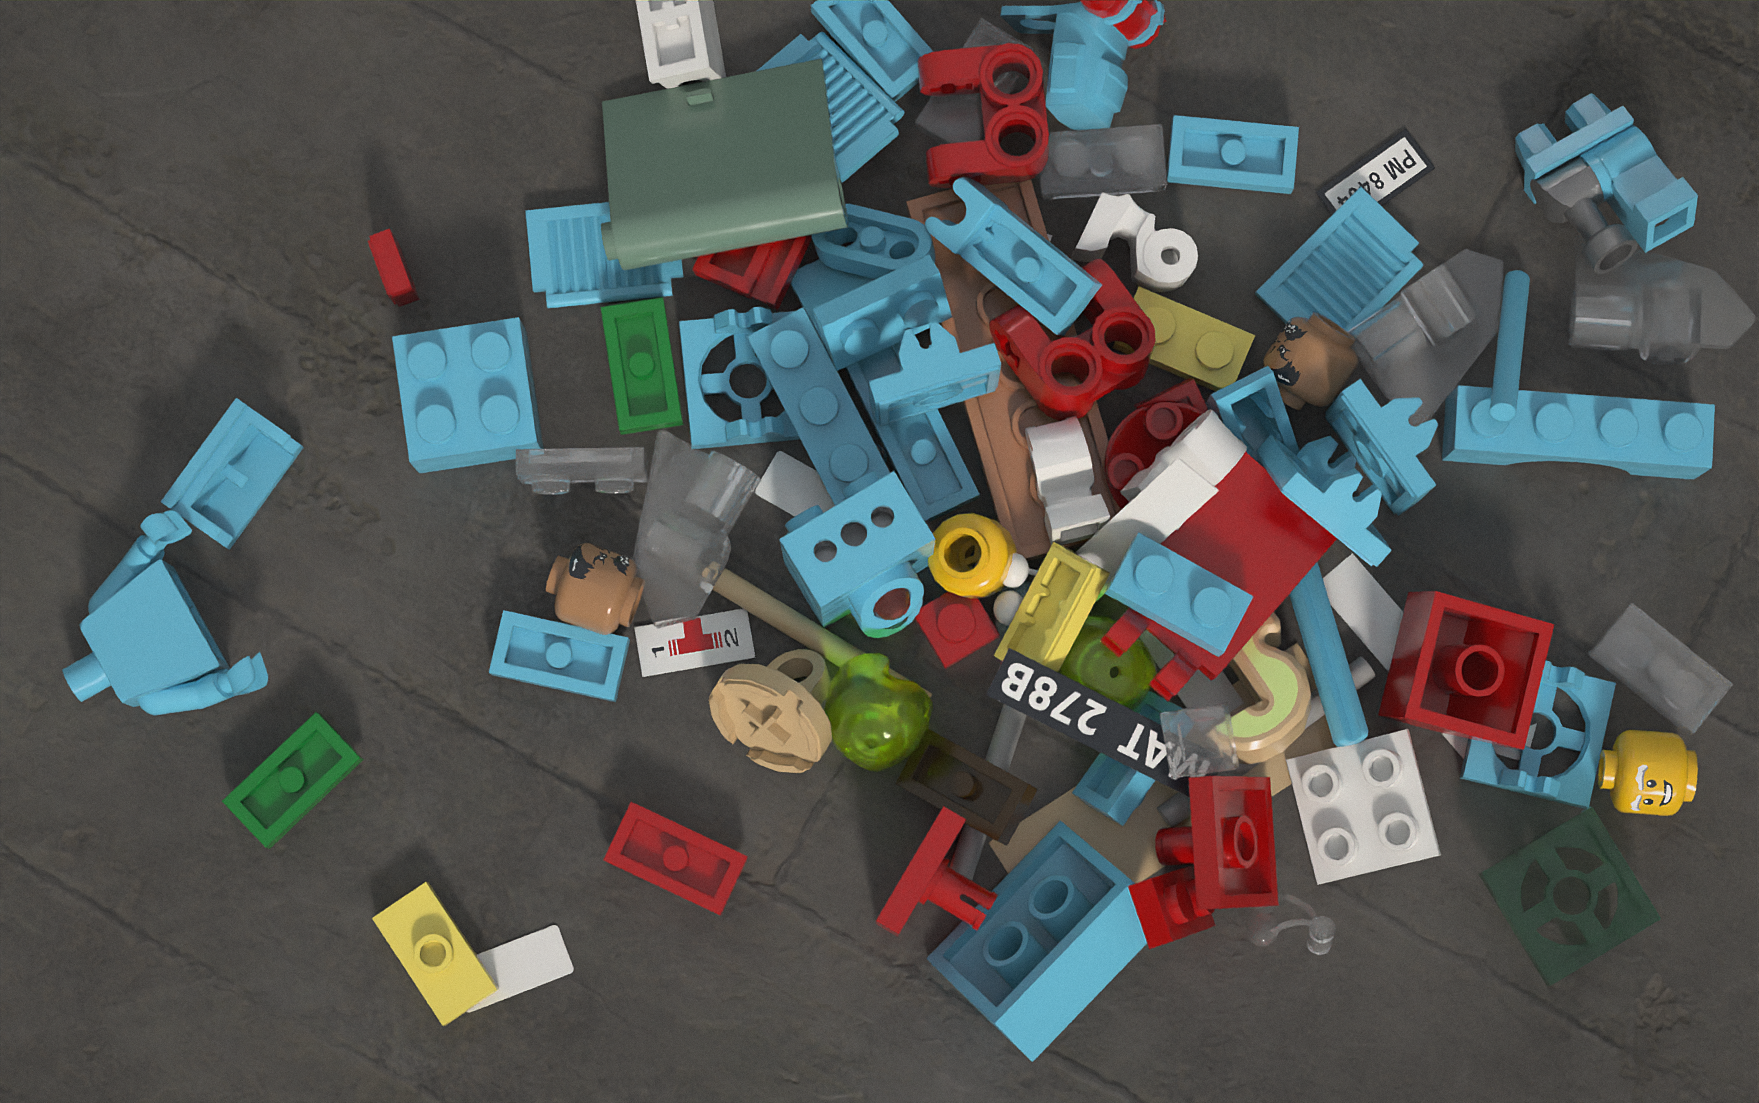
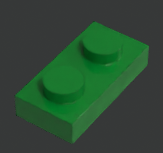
(641, 366)
(292, 780)

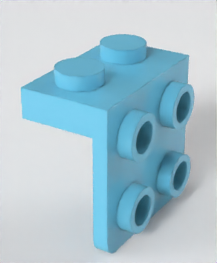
(865, 314)

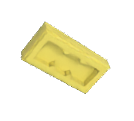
(1054, 608)
(435, 953)

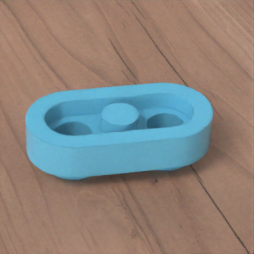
(878, 243)

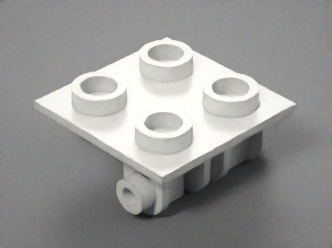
(1363, 807)

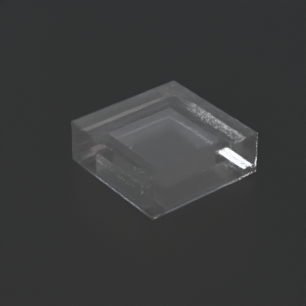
(1199, 740)

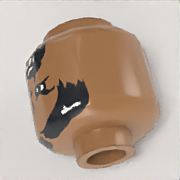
(1311, 360)
(595, 588)

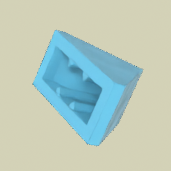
(1253, 411)

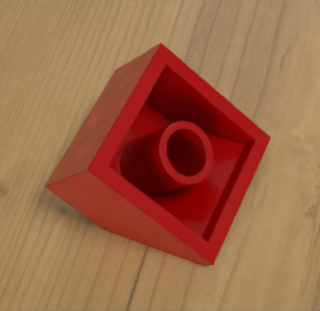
(1466, 669)

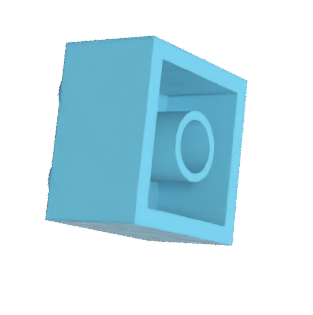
(467, 394)

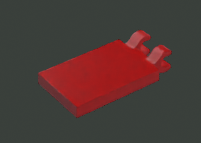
(1246, 538)

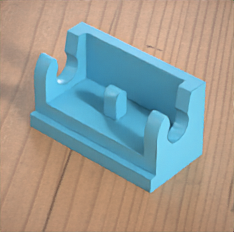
(232, 473)

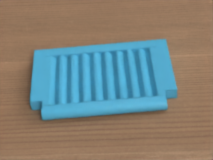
(858, 107)
(573, 265)
(1345, 266)

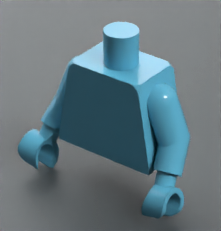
(152, 637)

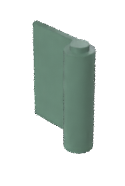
(720, 166)

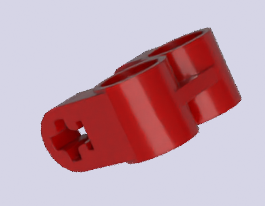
(974, 72)
(1037, 359)

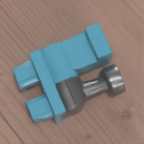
(1601, 163)

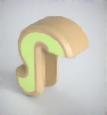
(1280, 694)

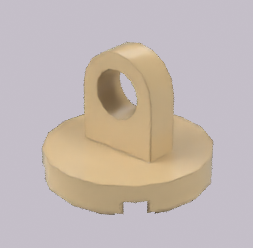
(775, 713)

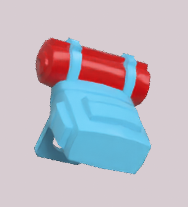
(1088, 53)

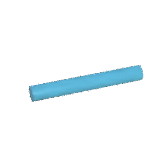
(1509, 346)

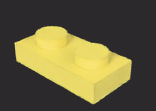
(1192, 342)

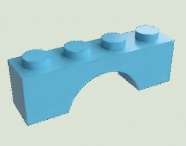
(1609, 431)

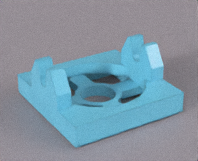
(933, 377)
(705, 426)
(1385, 443)
(1327, 492)
(1577, 782)

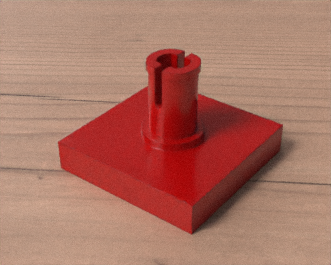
(1227, 842)
(933, 880)

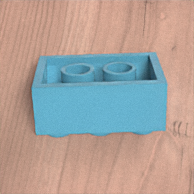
(1046, 942)

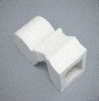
(1157, 258)
(1203, 446)
(1065, 481)

